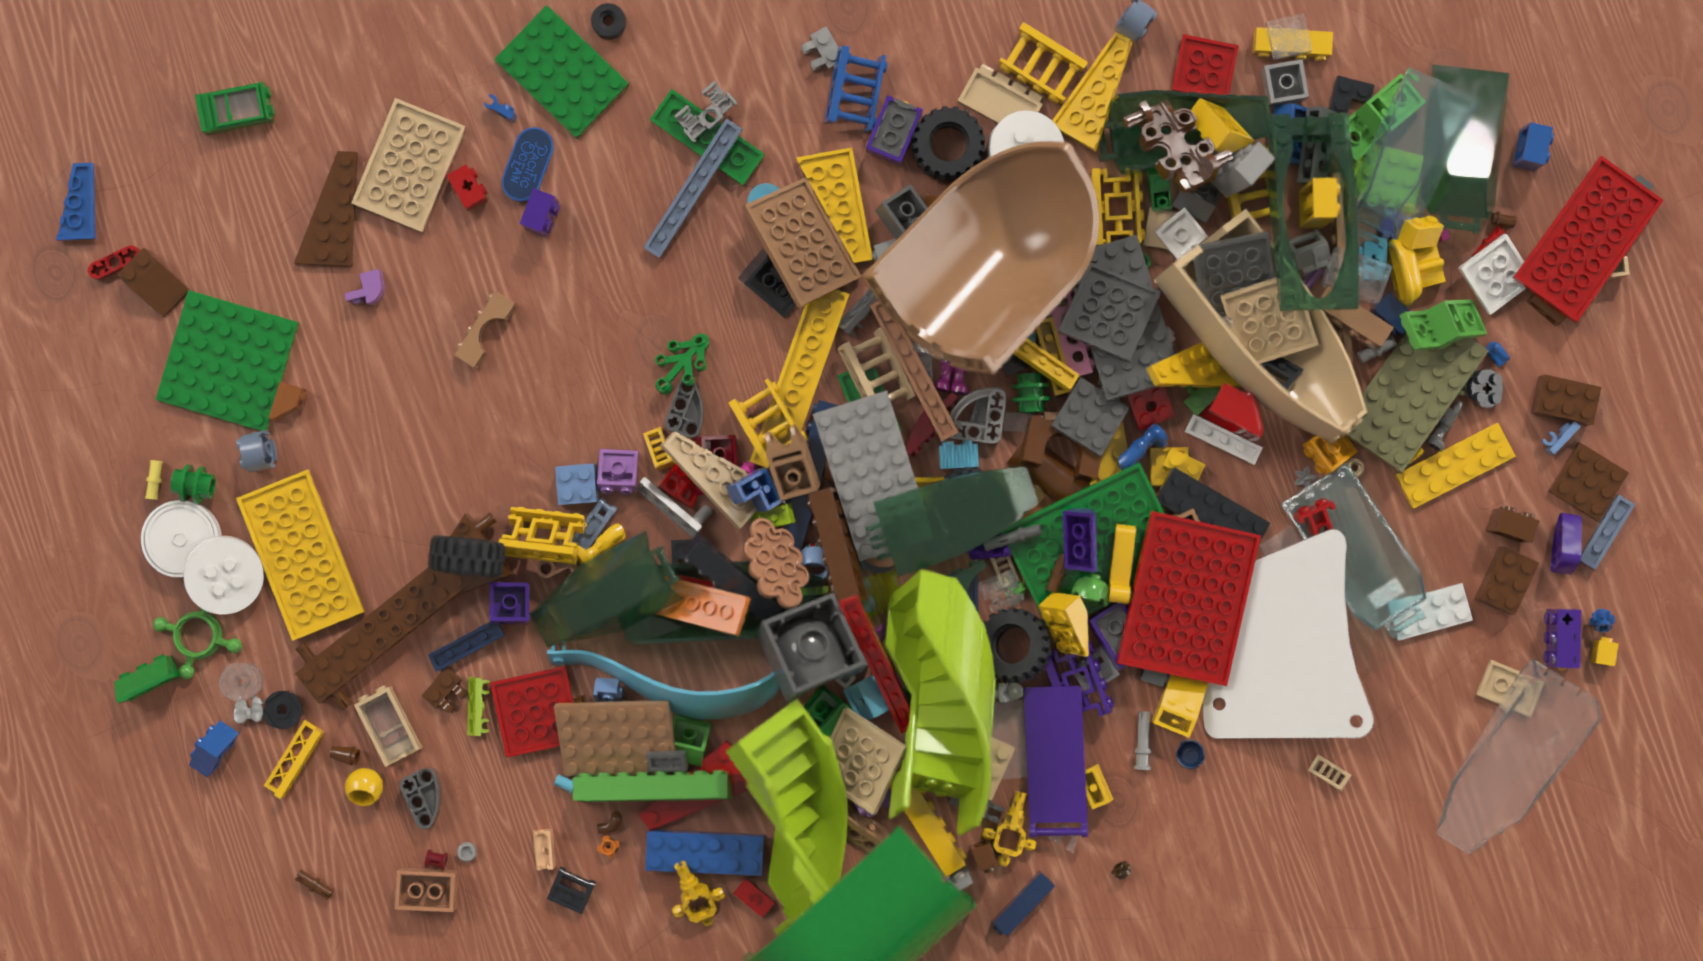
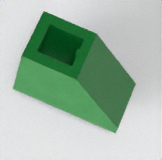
(1158, 191)

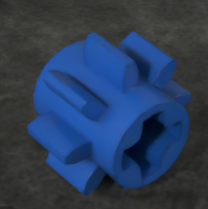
(1602, 620)

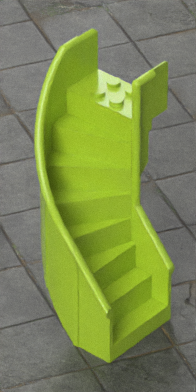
(952, 682)
(804, 795)

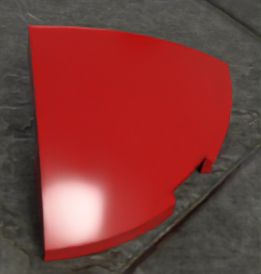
(679, 486)

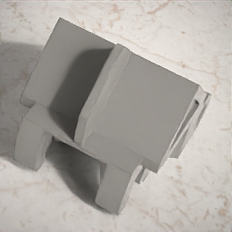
(1312, 255)

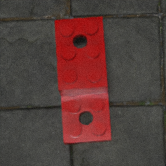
(1161, 412)

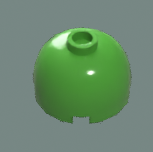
(1091, 590)

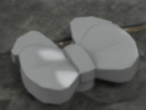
(242, 712)

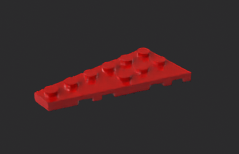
(663, 812)

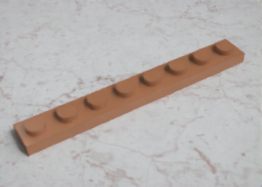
(916, 373)

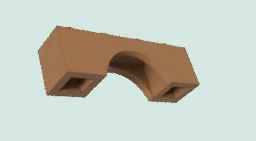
(497, 308)

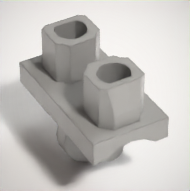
(1008, 691)

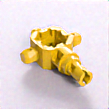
(1012, 821)
(691, 890)

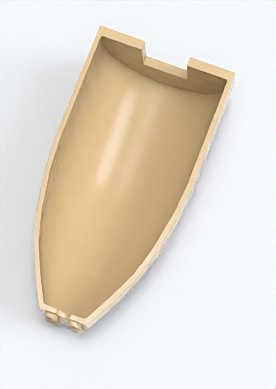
(1327, 393)

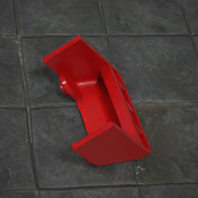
(1236, 413)

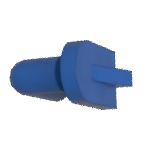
(1497, 353)

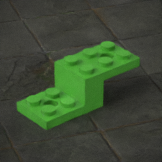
(1367, 118)
(1443, 324)

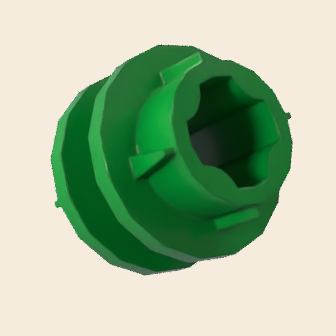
(1030, 393)
(195, 484)

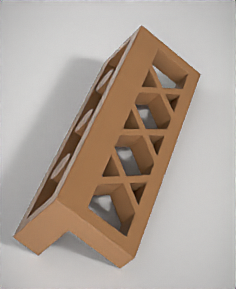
(866, 827)

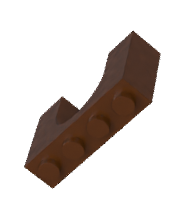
(1034, 443)

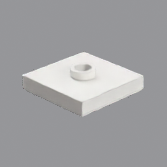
(1181, 233)

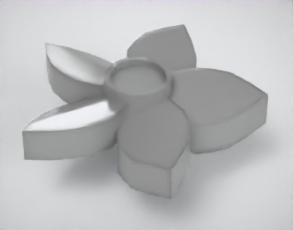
(1304, 477)

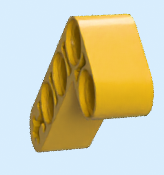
(1121, 563)

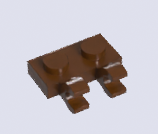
(442, 687)

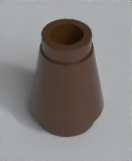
(347, 755)

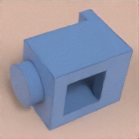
(607, 690)

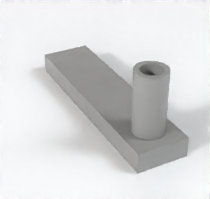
(689, 524)

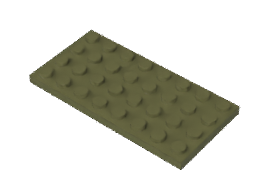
(1412, 397)

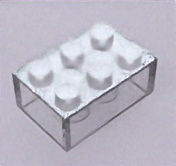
(1372, 275)

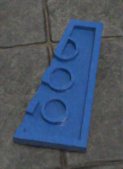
(79, 211)

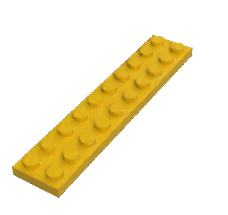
(805, 363)

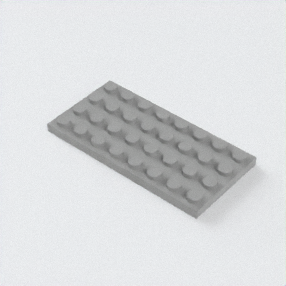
(865, 462)

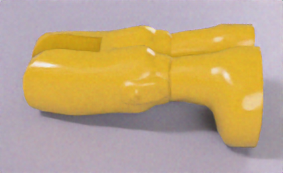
(608, 540)

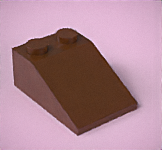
(153, 282)

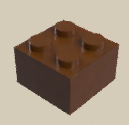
(1513, 525)

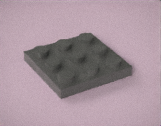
(1089, 417)

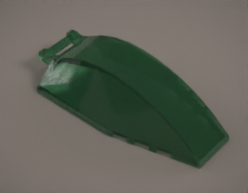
(607, 594)

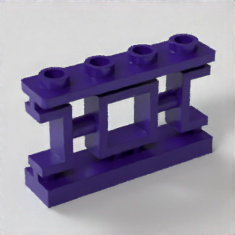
(1092, 678)

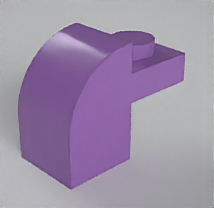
(372, 290)

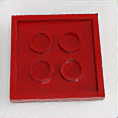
(1204, 66)

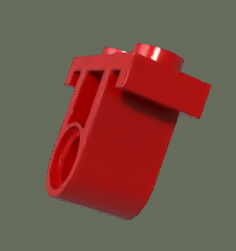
(1315, 516)

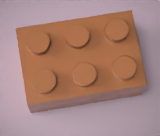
(426, 889)

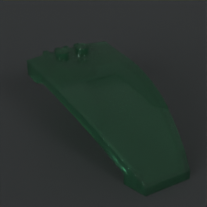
(950, 516)

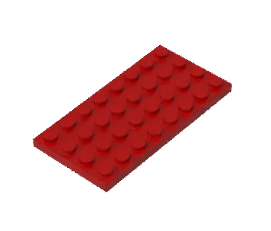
(1587, 239)

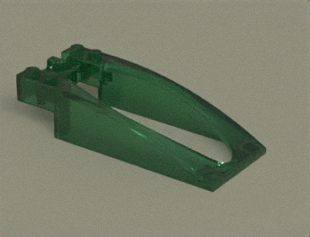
(1336, 133)

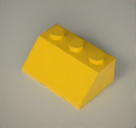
(1220, 127)

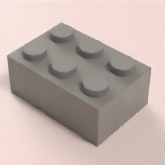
(1243, 169)

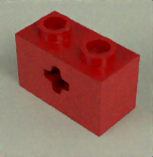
(459, 179)

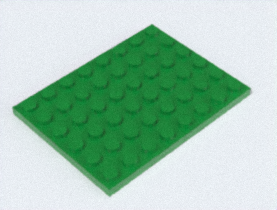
(1118, 499)

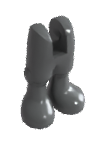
(1445, 424)

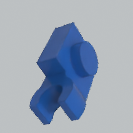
(505, 110)

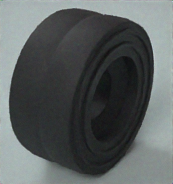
(603, 11)

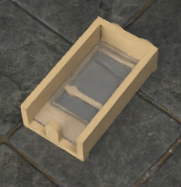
(387, 725)

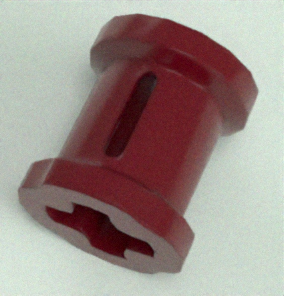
(436, 859)

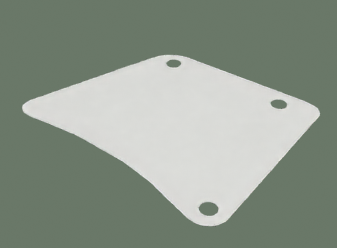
(1293, 652)

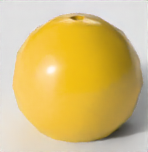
(363, 787)

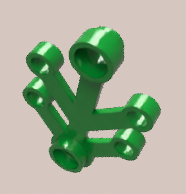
(683, 361)

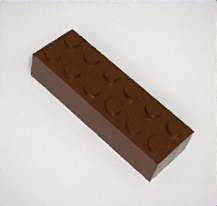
(837, 545)

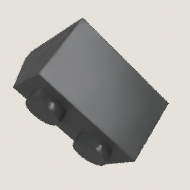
(1200, 203)

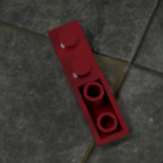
(924, 430)

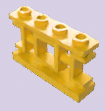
(1133, 206)
(541, 548)

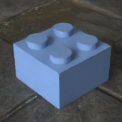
(576, 484)

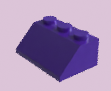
(1079, 539)

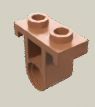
(557, 567)

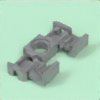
(697, 127)

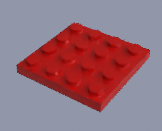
(527, 709)

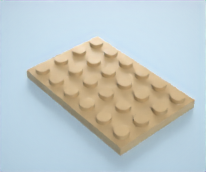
(409, 165)

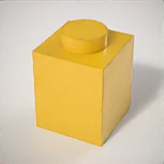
(1604, 651)

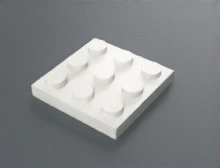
(1491, 273)

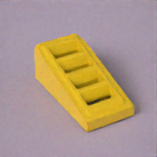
(662, 464)

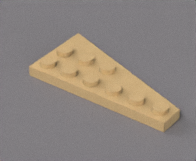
(710, 475)

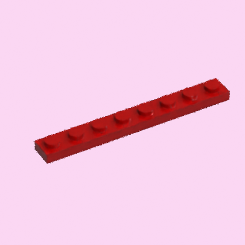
(877, 660)

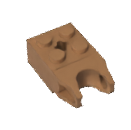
(788, 459)

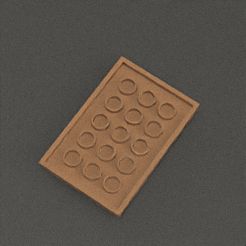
(801, 242)
(612, 735)

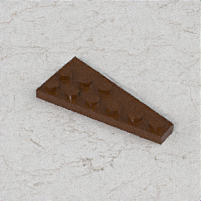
(331, 227)

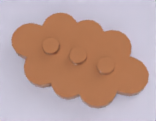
(775, 563)

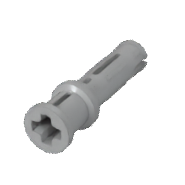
(1142, 750)

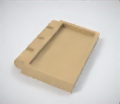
(994, 97)

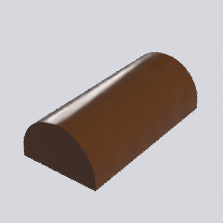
(1052, 476)

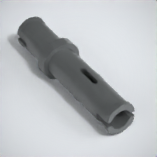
(1013, 537)

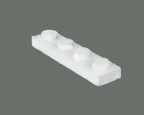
(1223, 439)

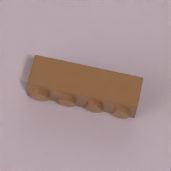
(1360, 323)

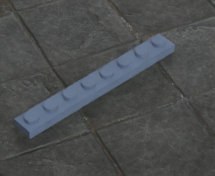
(693, 188)

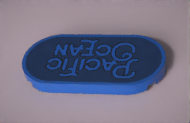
(527, 163)

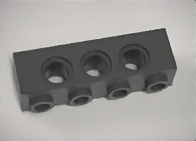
(1313, 154)

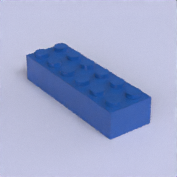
(705, 852)

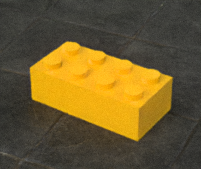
(1318, 203)

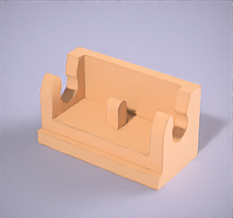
(544, 849)

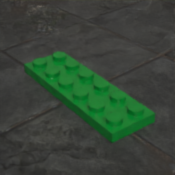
(739, 161)

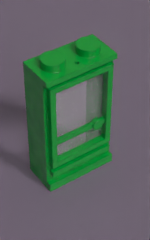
(234, 108)

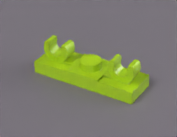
(476, 706)

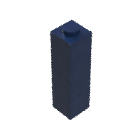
(1022, 904)

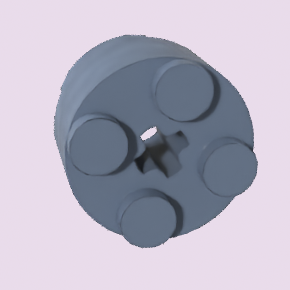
(1134, 20)
(257, 451)

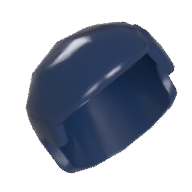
(1190, 754)

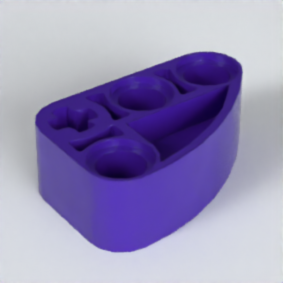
(1566, 544)

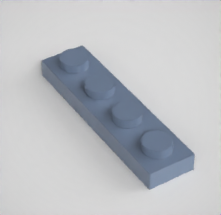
(1606, 531)

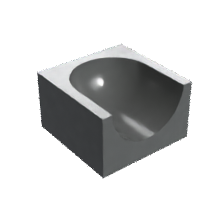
(810, 646)

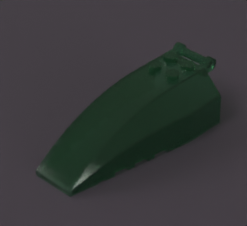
(1128, 155)

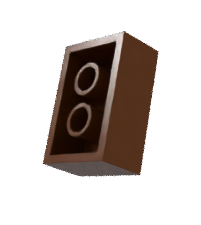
(1566, 400)
(1506, 580)

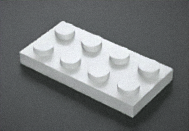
(1442, 609)

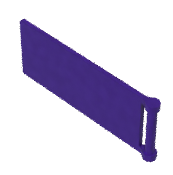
(1055, 759)

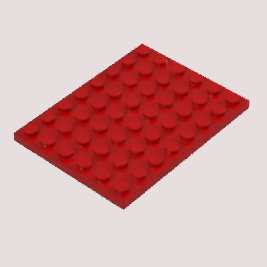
(1188, 598)

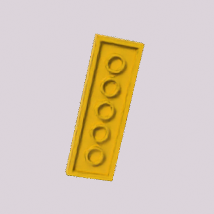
(1455, 465)

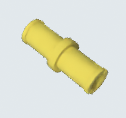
(154, 479)

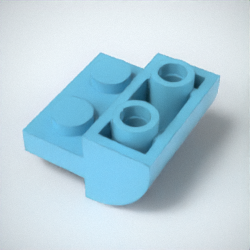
(866, 698)

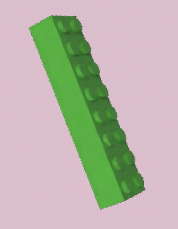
(653, 788)

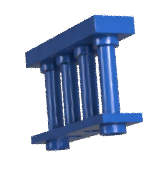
(837, 94)

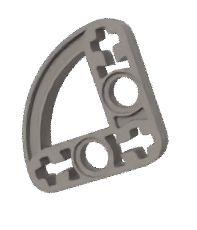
(983, 428)

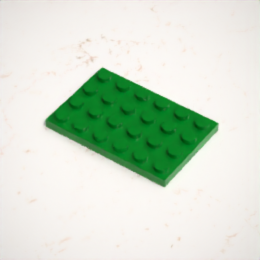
(561, 71)

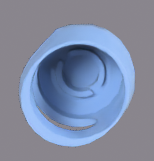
(813, 556)

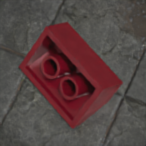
(721, 446)

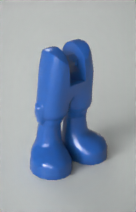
(1137, 450)

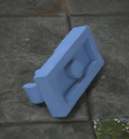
(1558, 441)

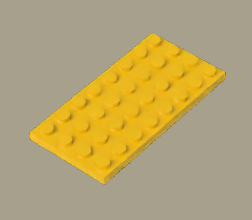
(300, 555)

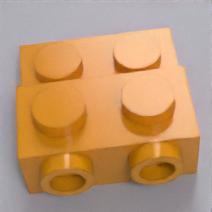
(1328, 455)

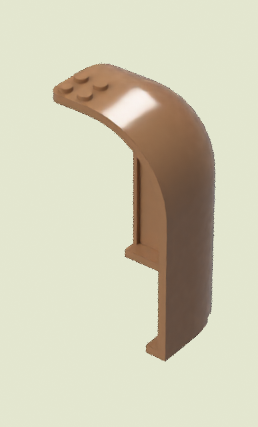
(991, 255)

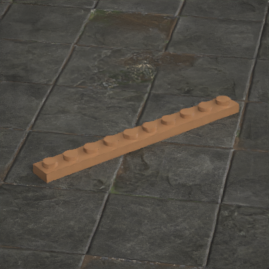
(1338, 239)

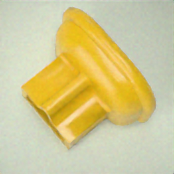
(1413, 270)

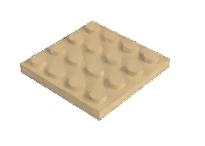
(1263, 327)
(865, 758)

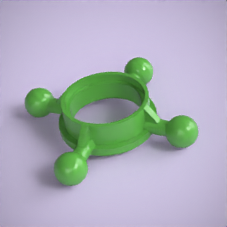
(187, 671)

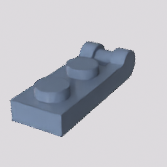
(595, 524)

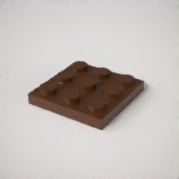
(1588, 481)

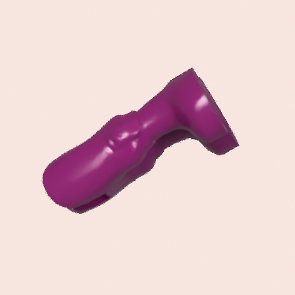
(944, 382)

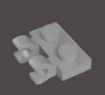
(826, 47)

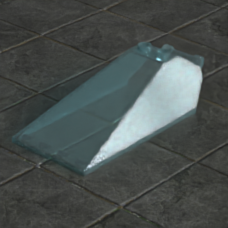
(1410, 153)
(1378, 570)

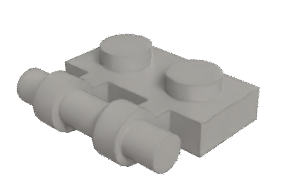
(960, 878)

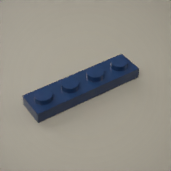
(465, 645)

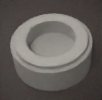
(467, 851)

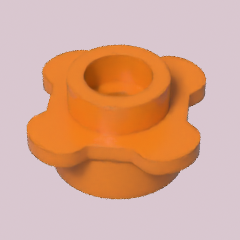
(610, 852)

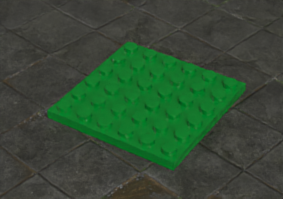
(227, 360)

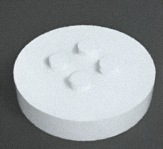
(1022, 128)
(174, 532)
(223, 575)

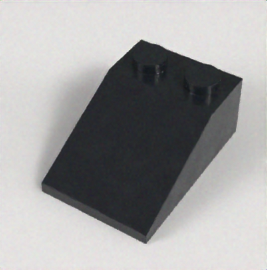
(767, 284)

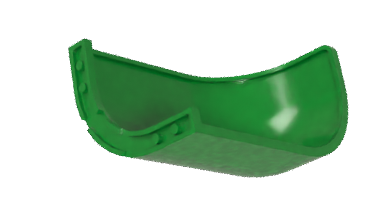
(879, 911)

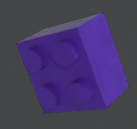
(540, 212)
(509, 603)

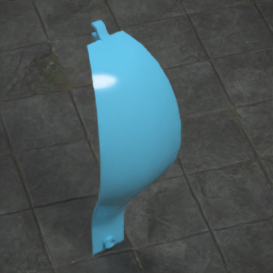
(682, 702)

